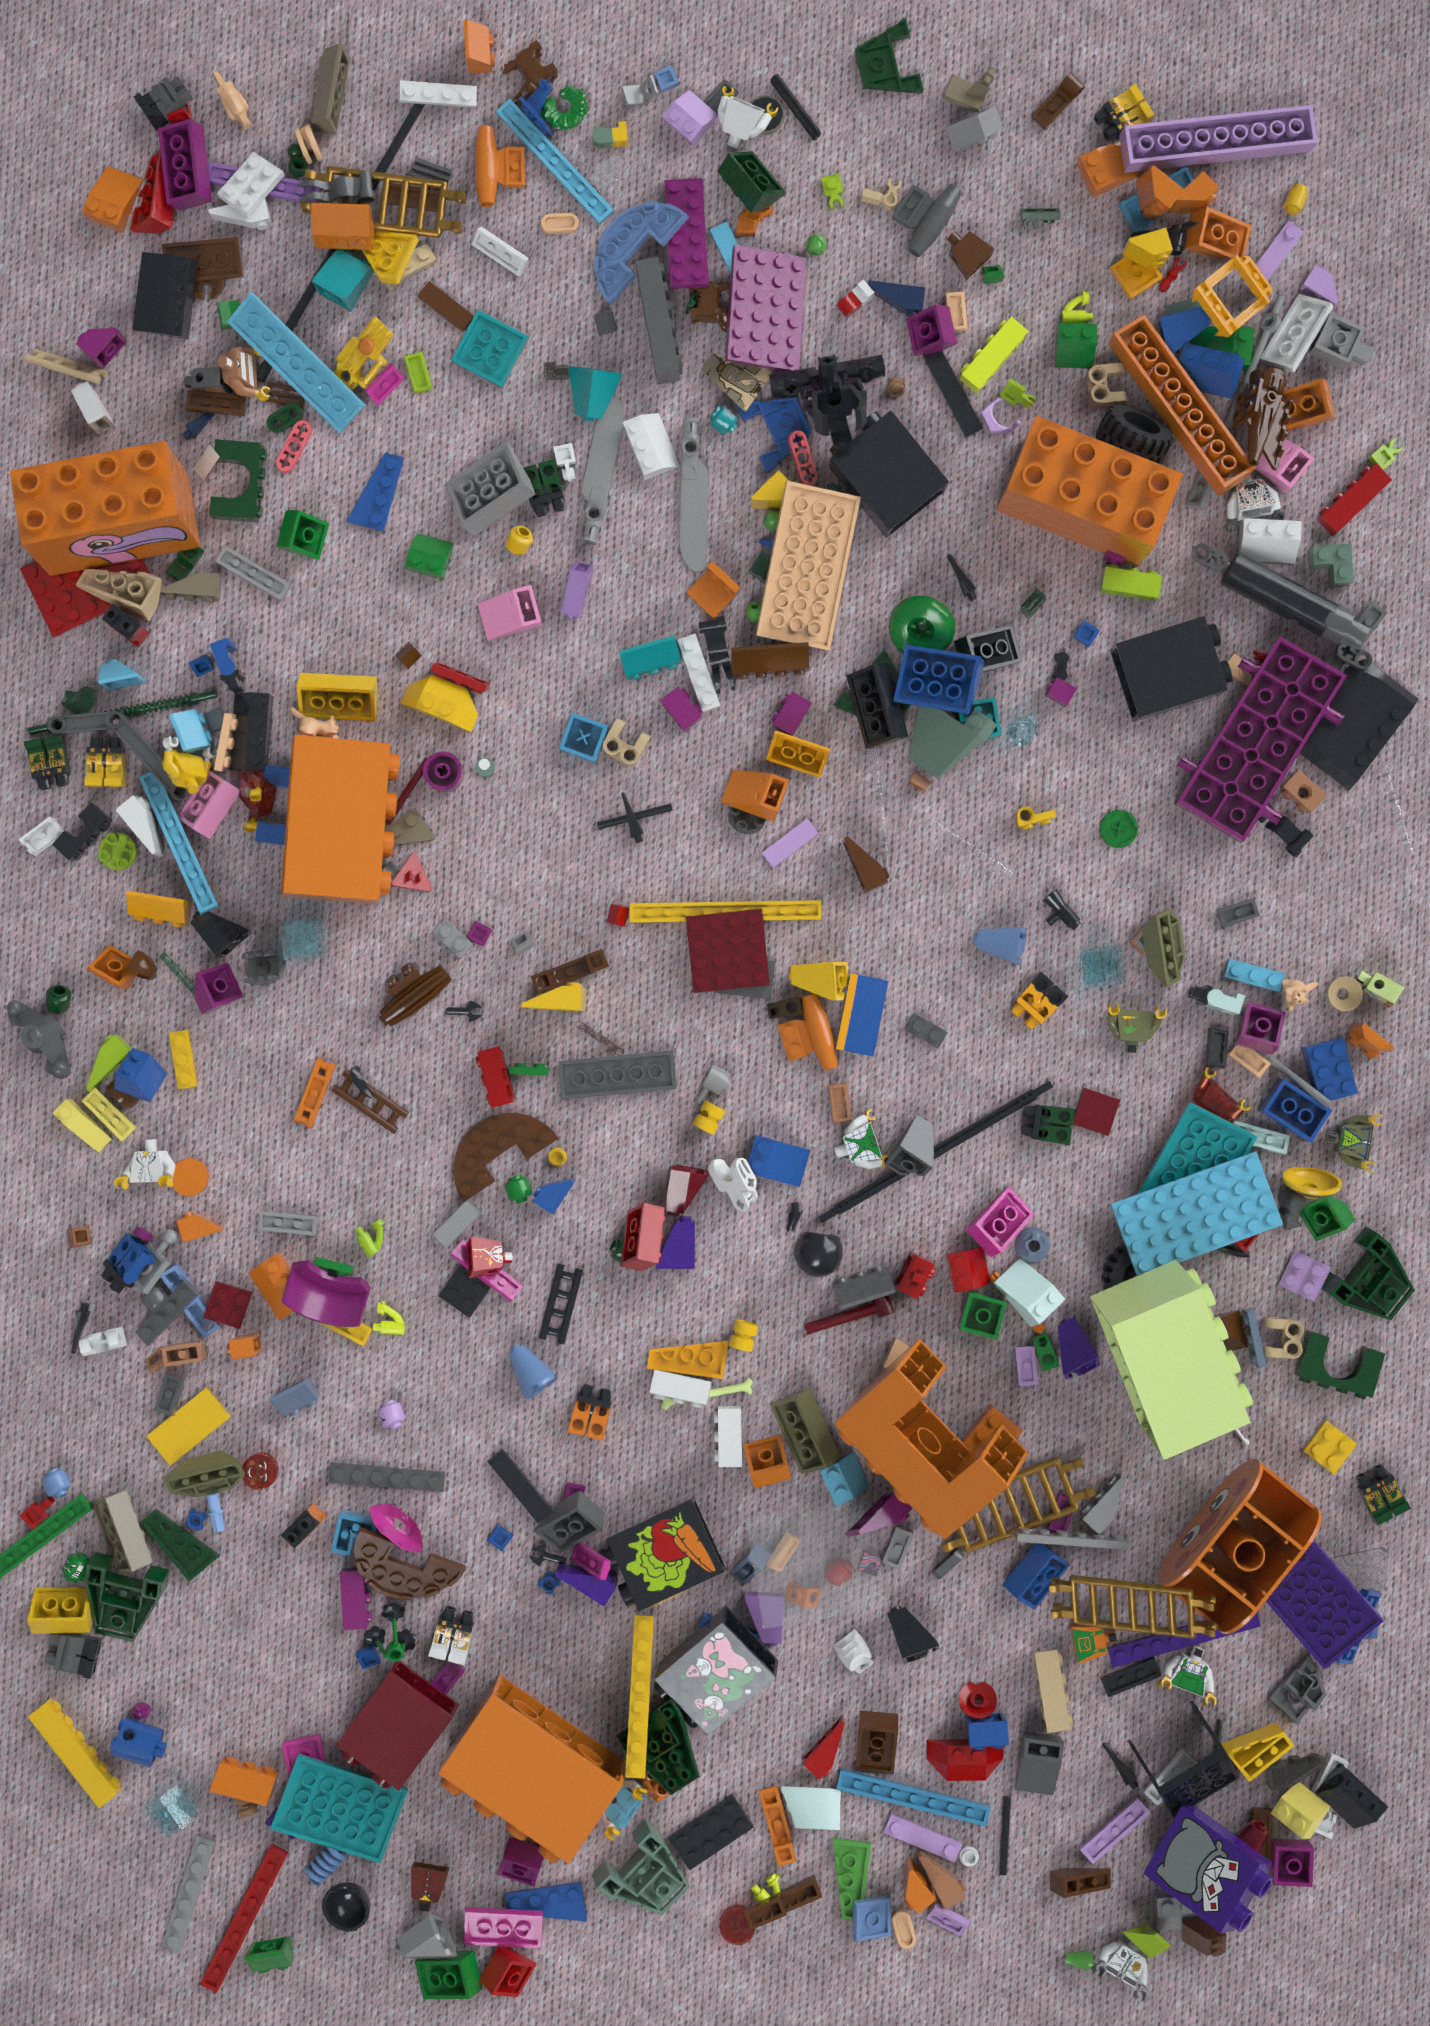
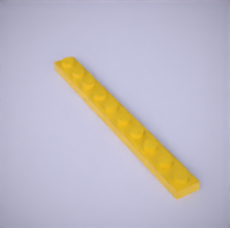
(678, 911)

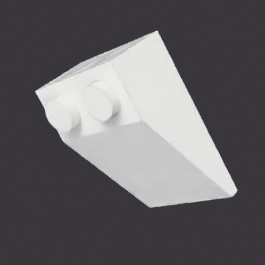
(142, 821)

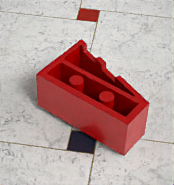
(495, 1077)

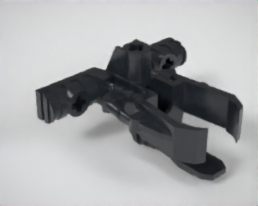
(834, 393)

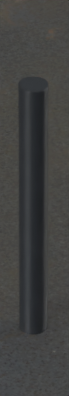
(639, 815)
(1005, 1835)

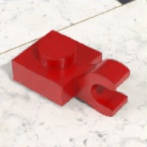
(36, 1513)

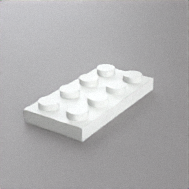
(1296, 332)

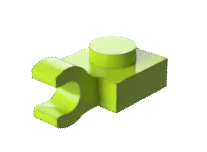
(1015, 393)

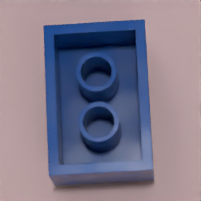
(1330, 1068)
(1294, 1110)

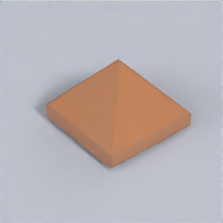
(155, 1366)

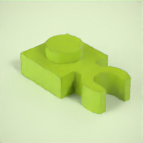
(832, 188)
(1385, 454)

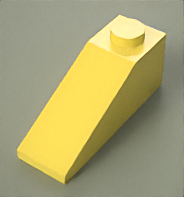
(82, 1124)

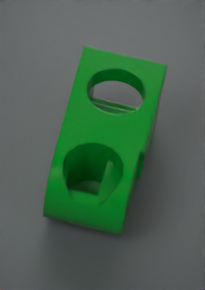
(1045, 1352)

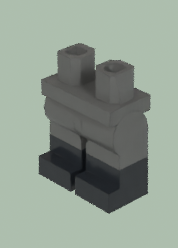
(162, 100)
(74, 1654)

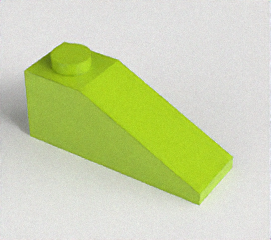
(109, 1058)

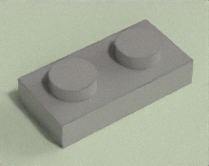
(453, 938)
(897, 1547)

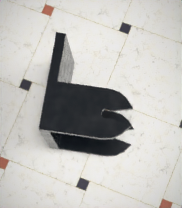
(1199, 1780)

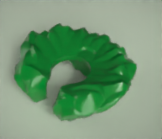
(573, 116)

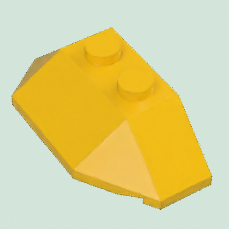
(442, 701)

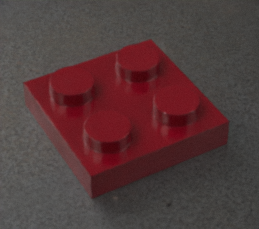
(227, 1304)

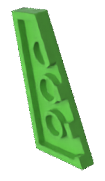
(852, 1871)

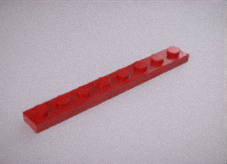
(244, 1918)

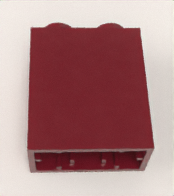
(397, 1726)

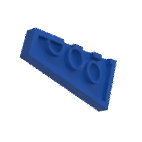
(376, 500)
(555, 1901)

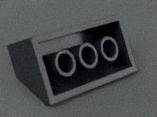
(877, 713)
(253, 731)

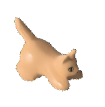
(313, 727)
(1296, 992)

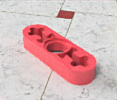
(803, 442)
(292, 461)

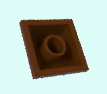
(1235, 1330)

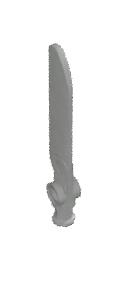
(601, 468)
(693, 500)

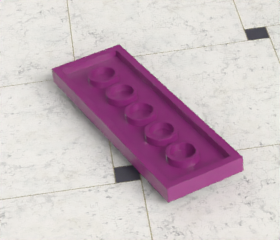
(688, 245)

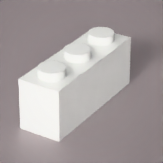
(680, 1389)
(728, 1436)

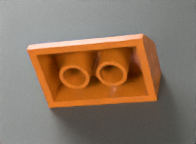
(1156, 193)
(342, 226)
(271, 1281)
(244, 1781)

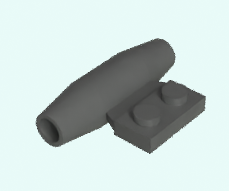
(926, 216)

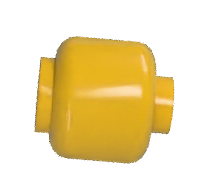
(519, 540)

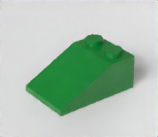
(1238, 343)
(449, 1976)

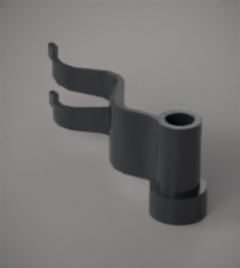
(717, 649)
(1289, 834)

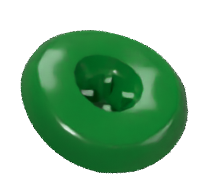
(921, 623)

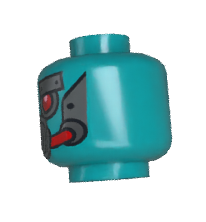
(723, 420)

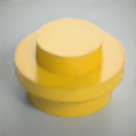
(557, 1157)

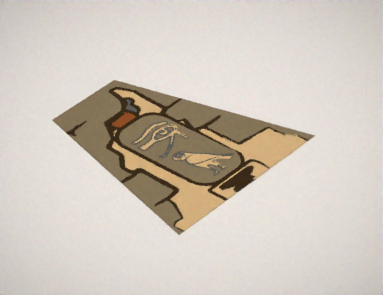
(737, 380)

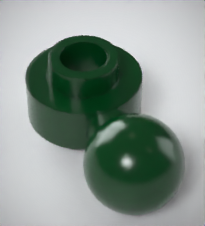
(296, 161)

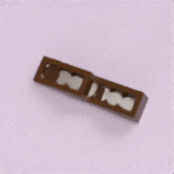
(783, 1902)

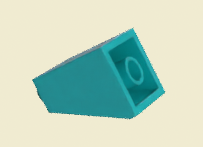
(343, 278)

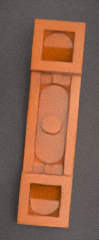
(777, 1825)

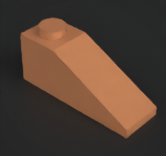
(944, 1882)

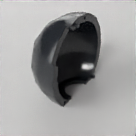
(818, 1253)
(346, 1906)

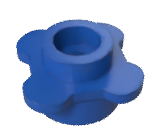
(190, 1522)
(549, 1588)

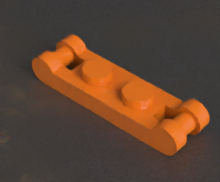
(314, 1093)

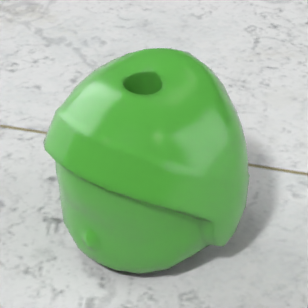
(816, 245)
(771, 519)
(753, 611)

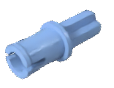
(215, 1512)

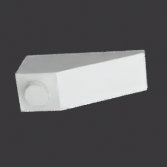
(258, 219)

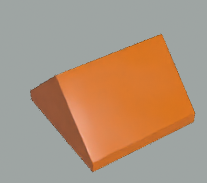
(113, 967)

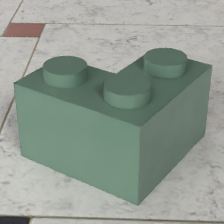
(1337, 560)

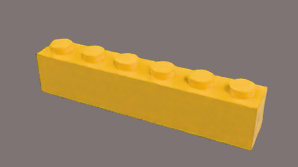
(75, 1752)

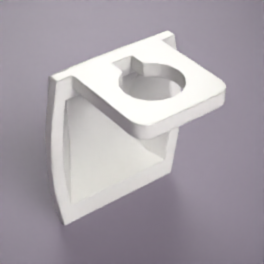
(853, 1652)

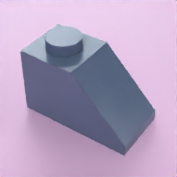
(743, 1570)

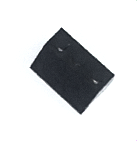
(1351, 1798)

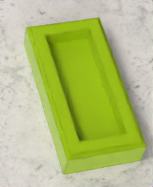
(418, 372)

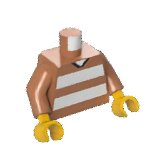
(240, 372)

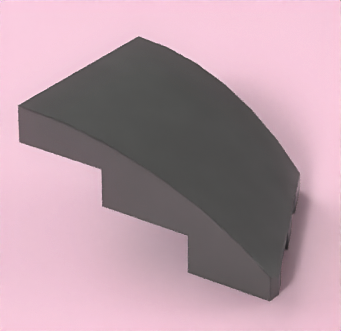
(1304, 1685)

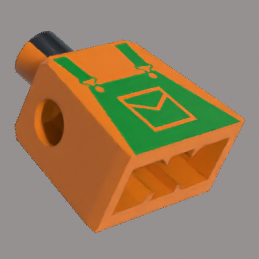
(1090, 1642)

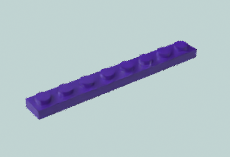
(1160, 1644)

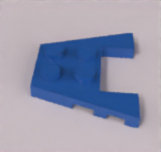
(781, 418)

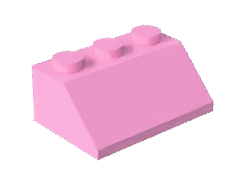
(209, 805)

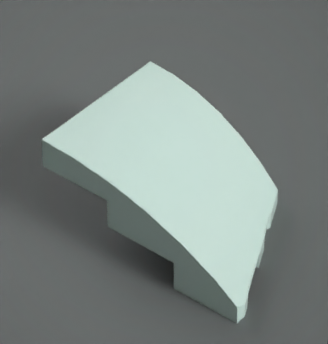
(813, 1807)

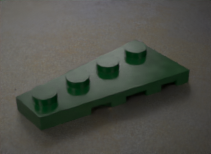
(183, 1548)

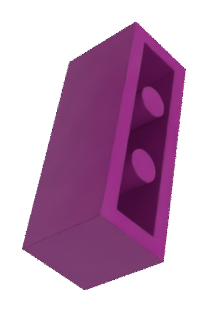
(354, 1600)

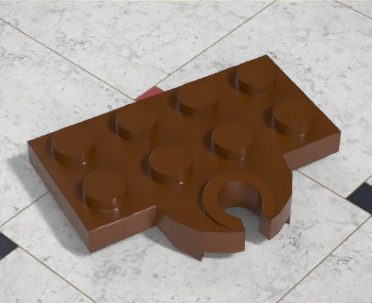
(216, 262)

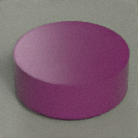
(143, 1234)

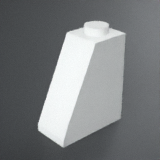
(92, 407)

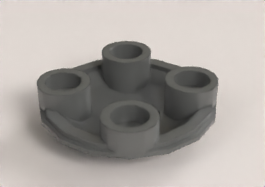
(744, 821)

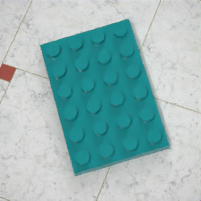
(1197, 1144)
(338, 1808)

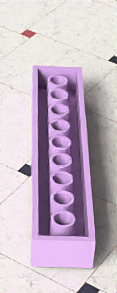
(1218, 138)

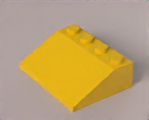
(562, 998)

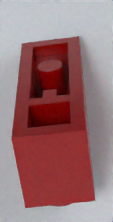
(822, 1754)

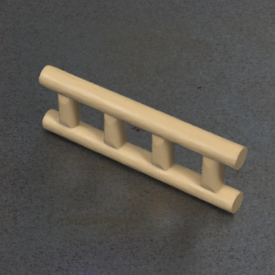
(66, 366)

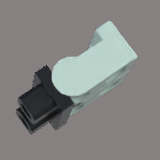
(1216, 999)

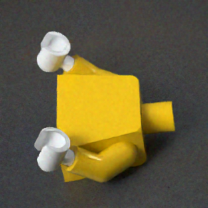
(184, 768)

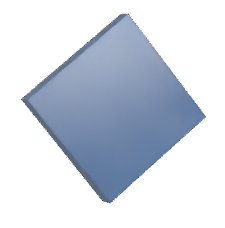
(871, 1918)

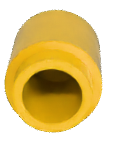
(1295, 199)

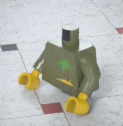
(1134, 1025)

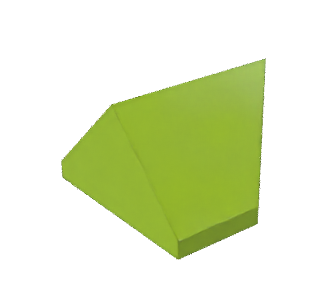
(1147, 1940)

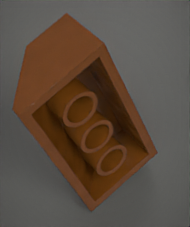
(770, 659)

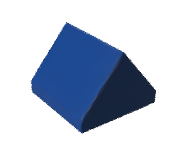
(201, 665)

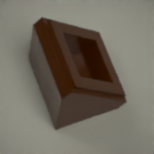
(408, 655)

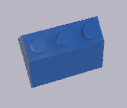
(1211, 369)
(1033, 1574)

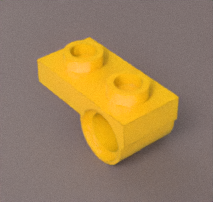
(1044, 818)

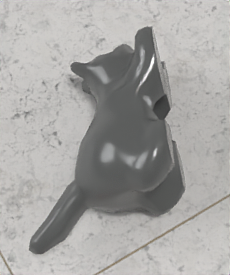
(1292, 1205)

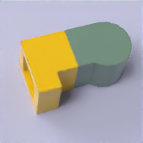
(610, 137)

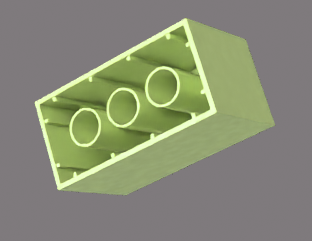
(1173, 1358)

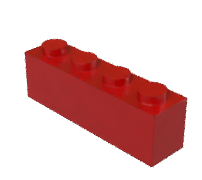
(1354, 500)

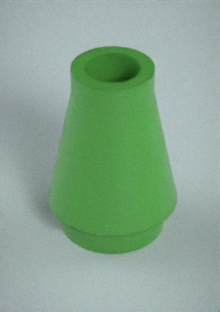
(1080, 1959)

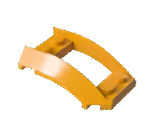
(1214, 307)

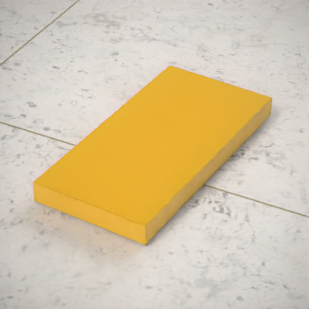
(188, 1426)

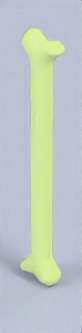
(745, 1387)

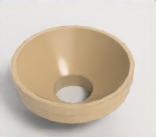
(1353, 989)

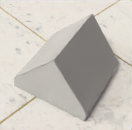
(522, 943)

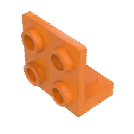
(713, 590)

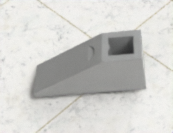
(1102, 1509)

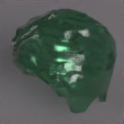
(79, 702)

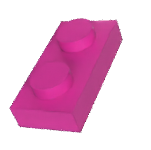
(384, 384)

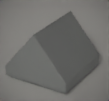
(605, 323)

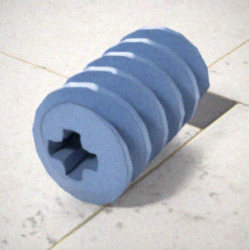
(324, 1865)

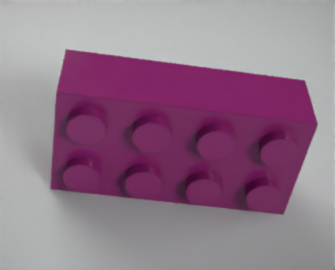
(184, 165)

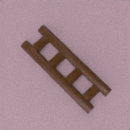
(372, 1113)

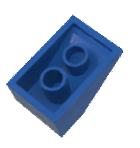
(778, 1160)

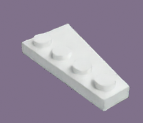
(1326, 1824)

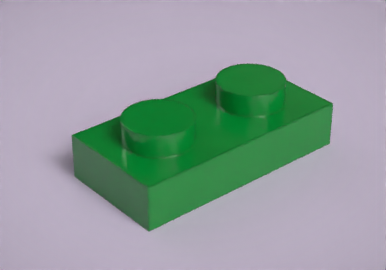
(521, 1069)
(342, 1269)

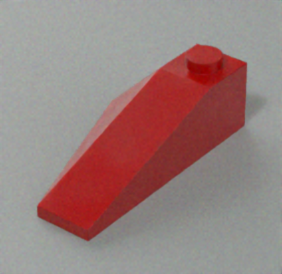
(154, 213)

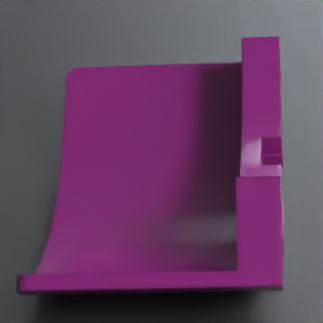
(325, 1298)

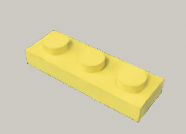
(109, 1114)

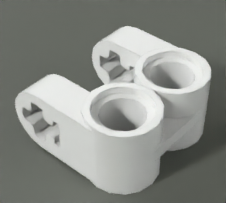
(102, 1341)

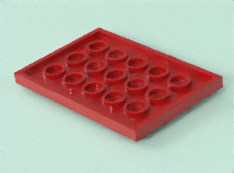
(63, 602)

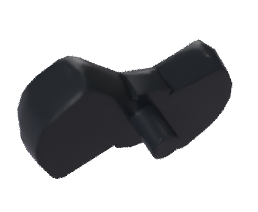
(1062, 660)

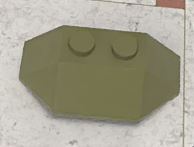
(1164, 946)
(205, 1475)

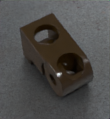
(785, 1008)

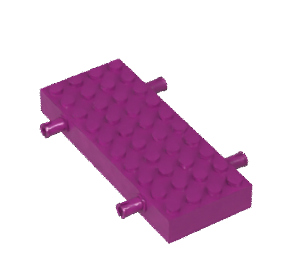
(1260, 739)

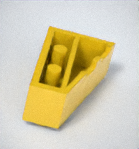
(1258, 1749)

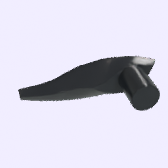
(359, 1081)
(1232, 1251)

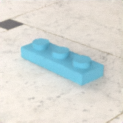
(1253, 975)

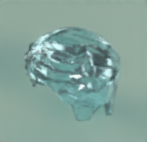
(1022, 730)

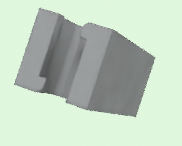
(456, 1223)

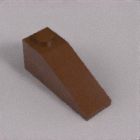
(1078, 1881)

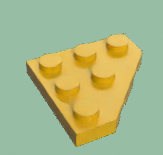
(390, 255)

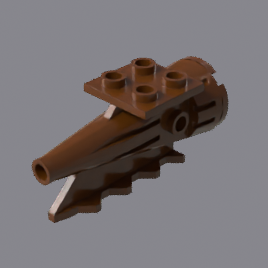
(1265, 415)

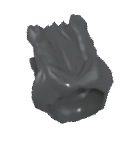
(253, 958)

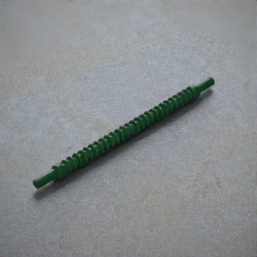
(194, 698)

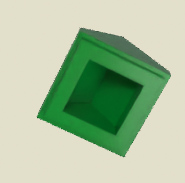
(992, 274)

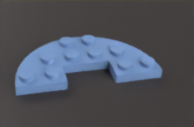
(626, 236)

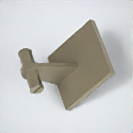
(969, 94)

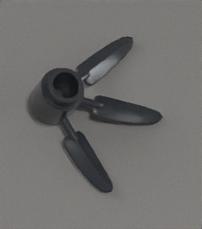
(1177, 235)

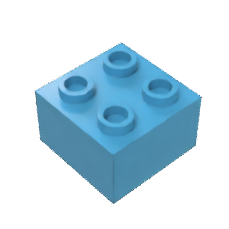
(583, 738)

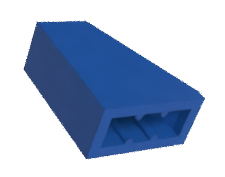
(1182, 327)

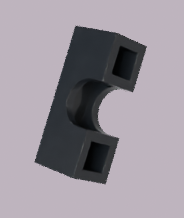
(95, 822)

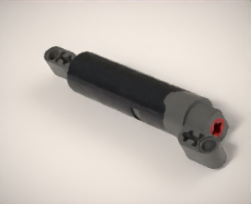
(1291, 602)

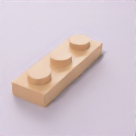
(226, 742)

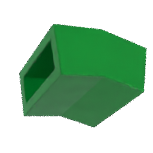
(225, 311)

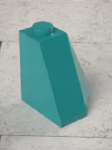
(592, 390)

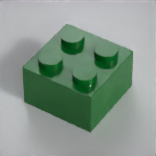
(982, 1314)

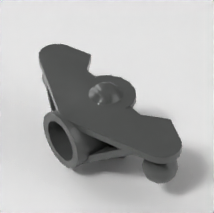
(41, 1036)

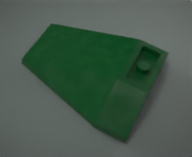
(669, 1749)

